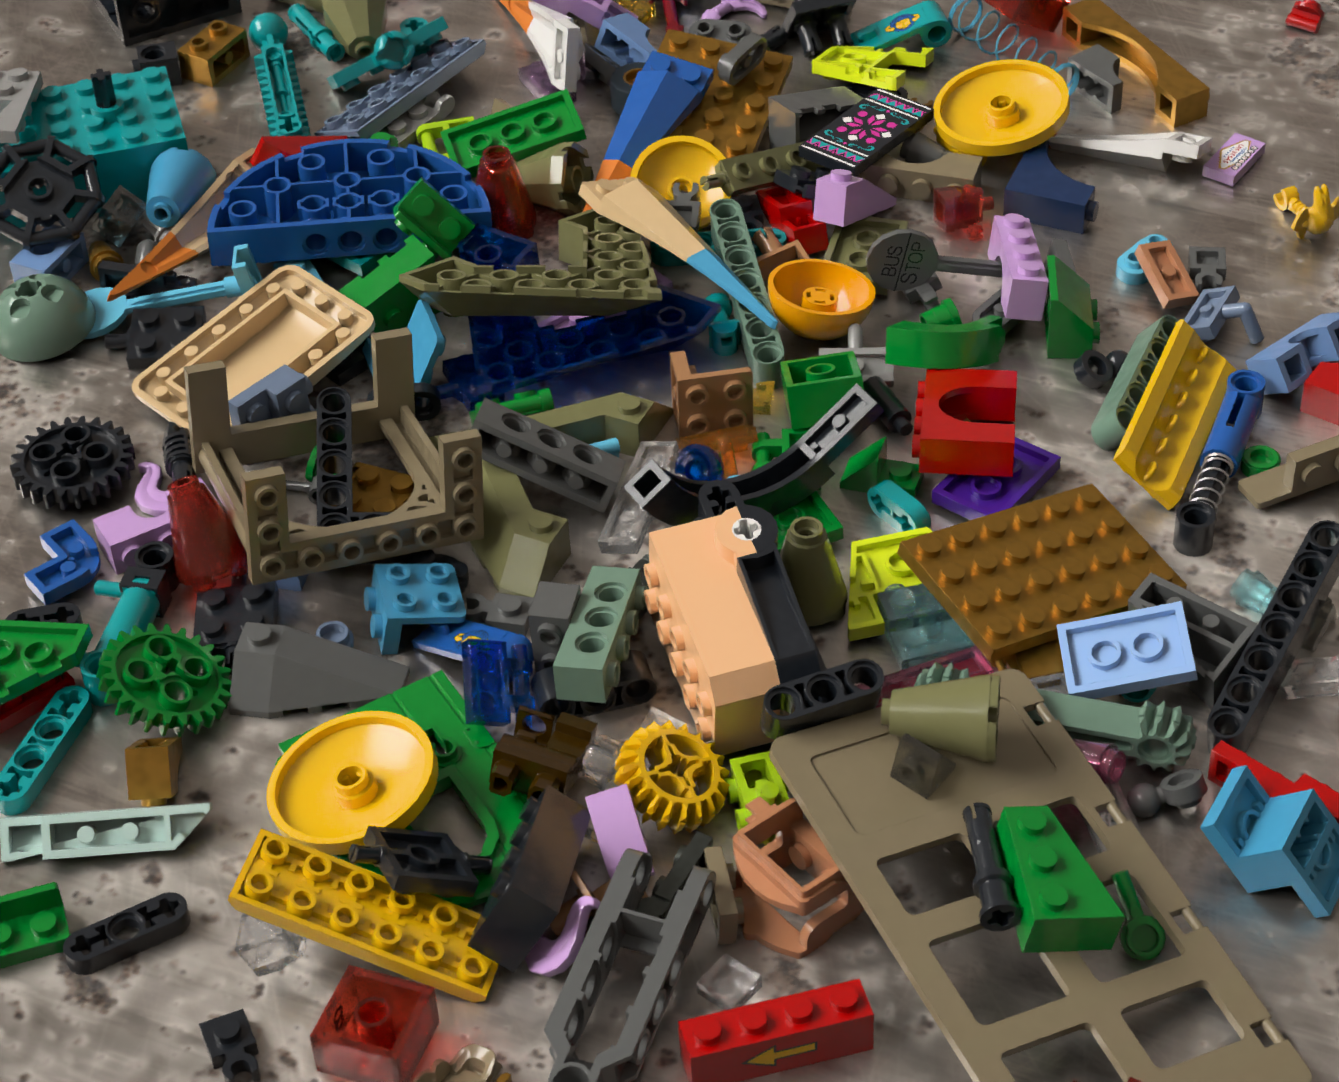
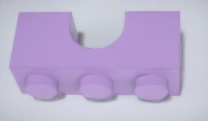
(124, 532)

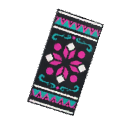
(866, 132)

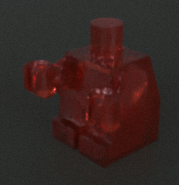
(961, 209)

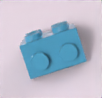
(426, 342)
(411, 596)

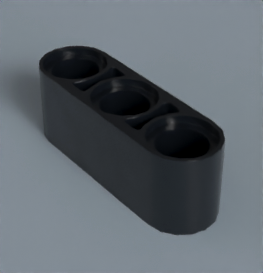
(834, 684)
(634, 688)

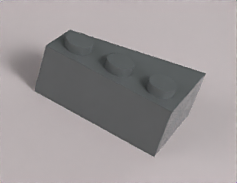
(803, 114)
(1214, 633)

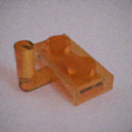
(726, 441)

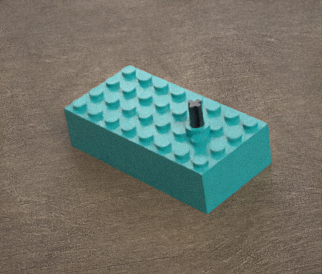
(116, 120)

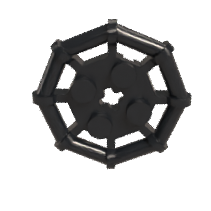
(60, 189)

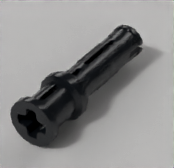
(992, 881)

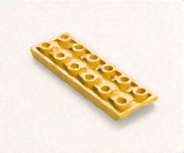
(1174, 416)
(362, 915)

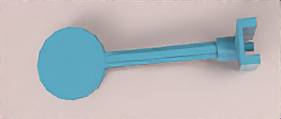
(113, 313)

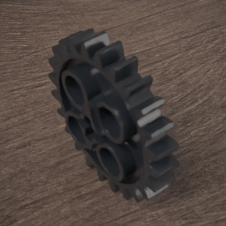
(73, 462)

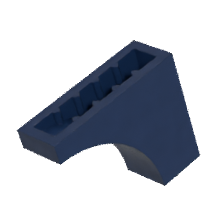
(1048, 195)

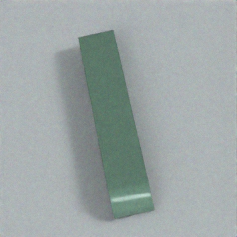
(734, 247)

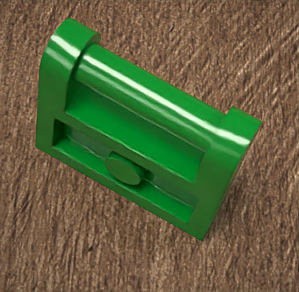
(524, 403)

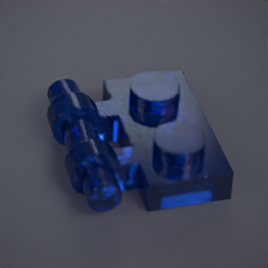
(487, 682)

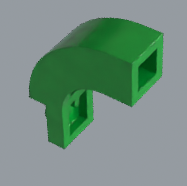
(945, 345)

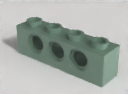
(599, 634)

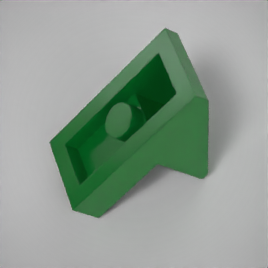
(872, 467)

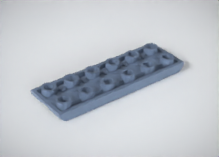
(404, 88)

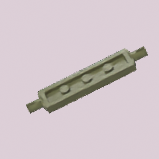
(754, 170)

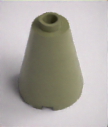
(949, 715)

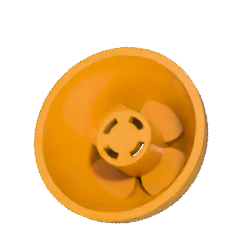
(819, 297)

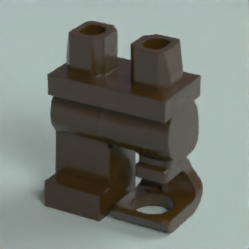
(540, 758)

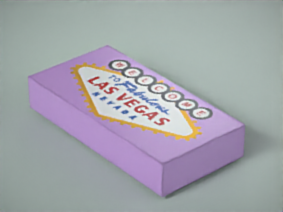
(1233, 159)

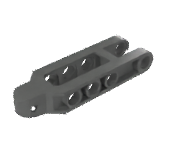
(619, 926)

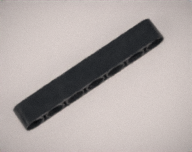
(1276, 639)

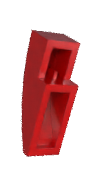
(794, 217)

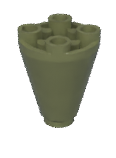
(814, 571)

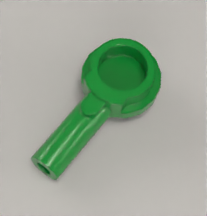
(1141, 934)

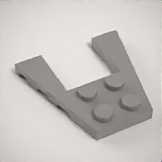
(17, 93)

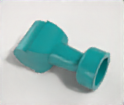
(723, 333)

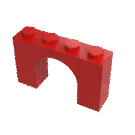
(963, 447)

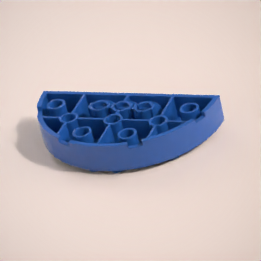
(333, 201)

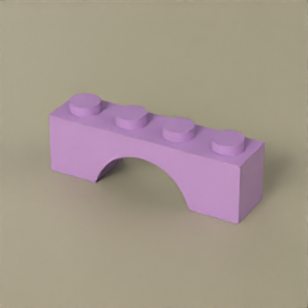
(1022, 267)

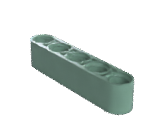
(1130, 384)

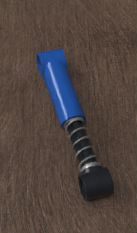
(1219, 461)

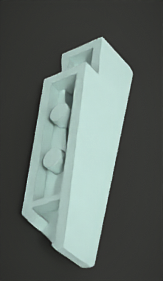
(99, 831)

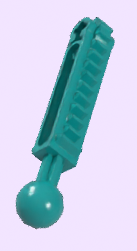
(278, 77)

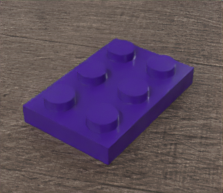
(982, 495)

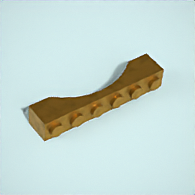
(1176, 91)

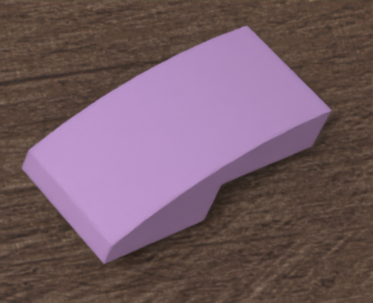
(616, 825)

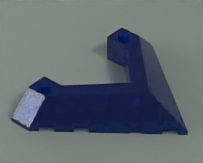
(519, 353)

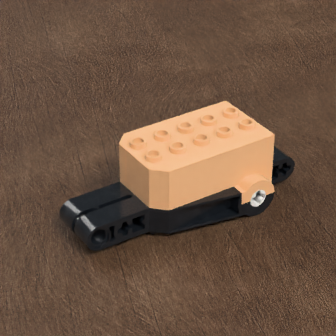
(727, 616)

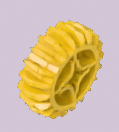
(668, 788)

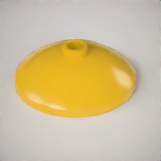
(682, 161)

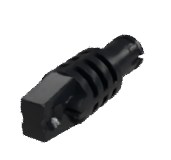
(177, 451)

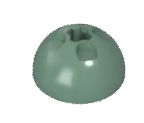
(43, 317)

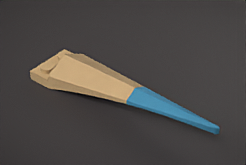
(651, 215)

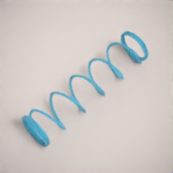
(1076, 76)

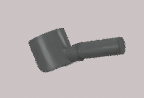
(307, 487)

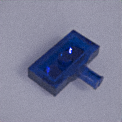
(462, 381)

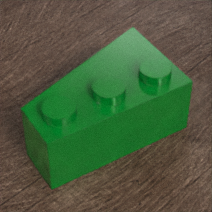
(383, 293)
(1054, 885)

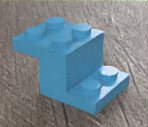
(1276, 840)

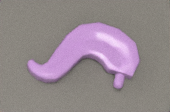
(147, 493)
(555, 956)

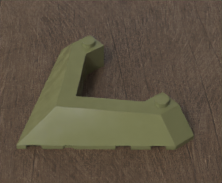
(605, 277)
(532, 545)

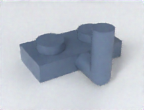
(1217, 306)

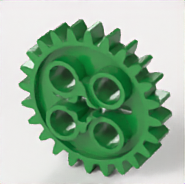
(164, 679)

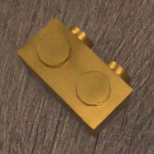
(213, 53)

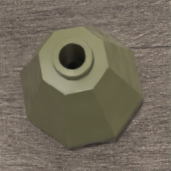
(356, 23)
(556, 177)

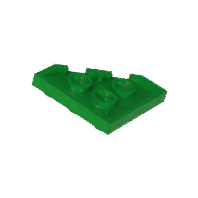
(37, 653)

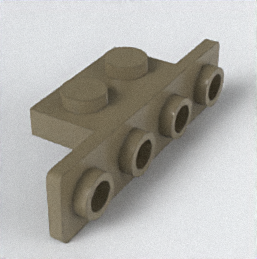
(1302, 472)

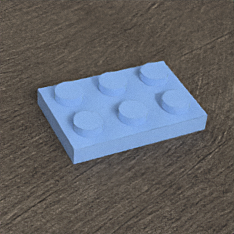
(1127, 651)

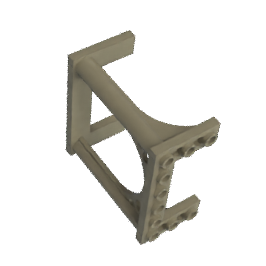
(259, 497)

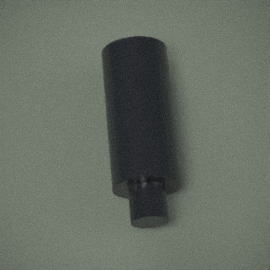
(895, 414)

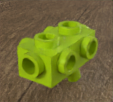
(754, 777)

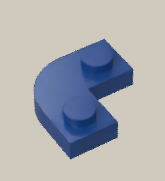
(72, 566)

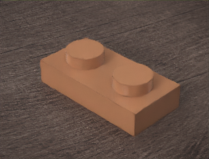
(1166, 274)

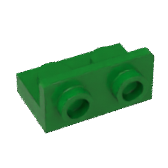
(432, 219)
(32, 924)

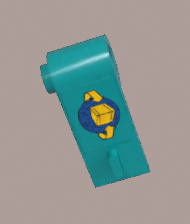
(922, 19)

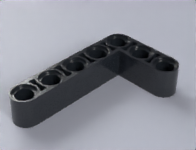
(335, 465)

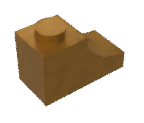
(153, 769)

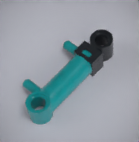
(143, 597)

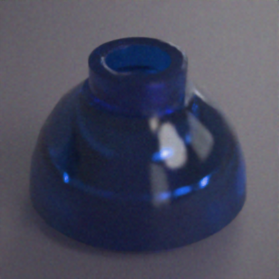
(699, 463)

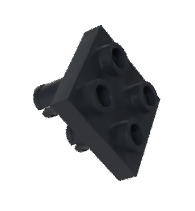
(810, 17)

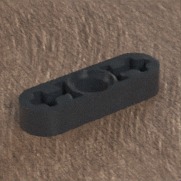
(92, 936)

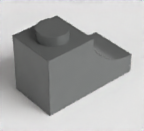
(1098, 77)

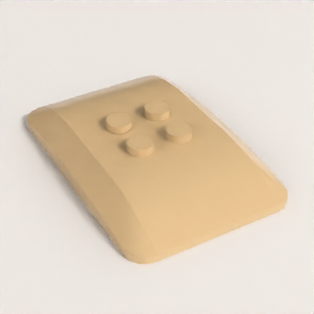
(275, 323)

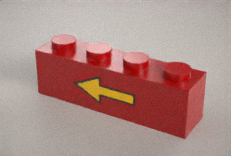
(777, 1034)

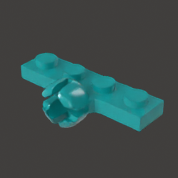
(391, 52)

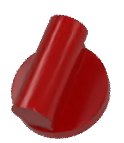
(1306, 16)

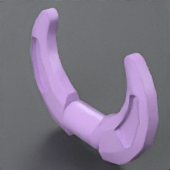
(727, 6)

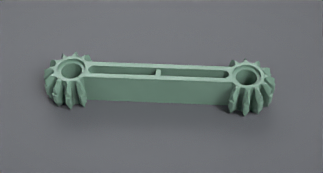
(1148, 732)

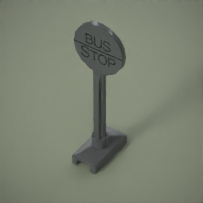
(910, 258)

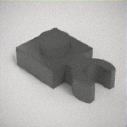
(687, 204)
(1207, 266)
(504, 612)

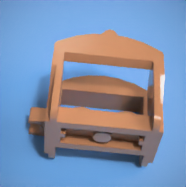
(763, 880)

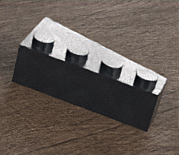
(531, 878)

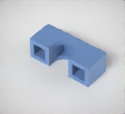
(1290, 359)

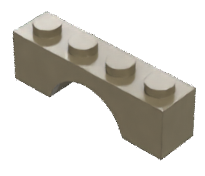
(918, 180)

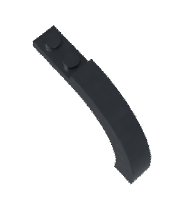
(773, 485)

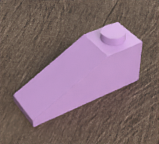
(847, 199)

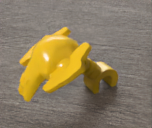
(1315, 219)

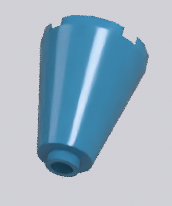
(176, 184)

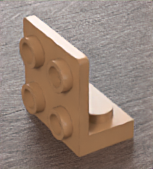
(709, 398)

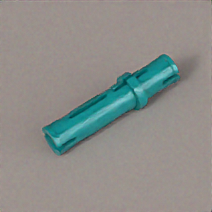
(320, 36)

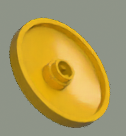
(1001, 107)
(351, 777)

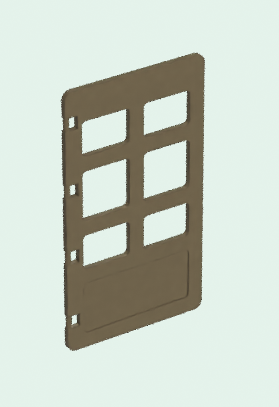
(868, 819)

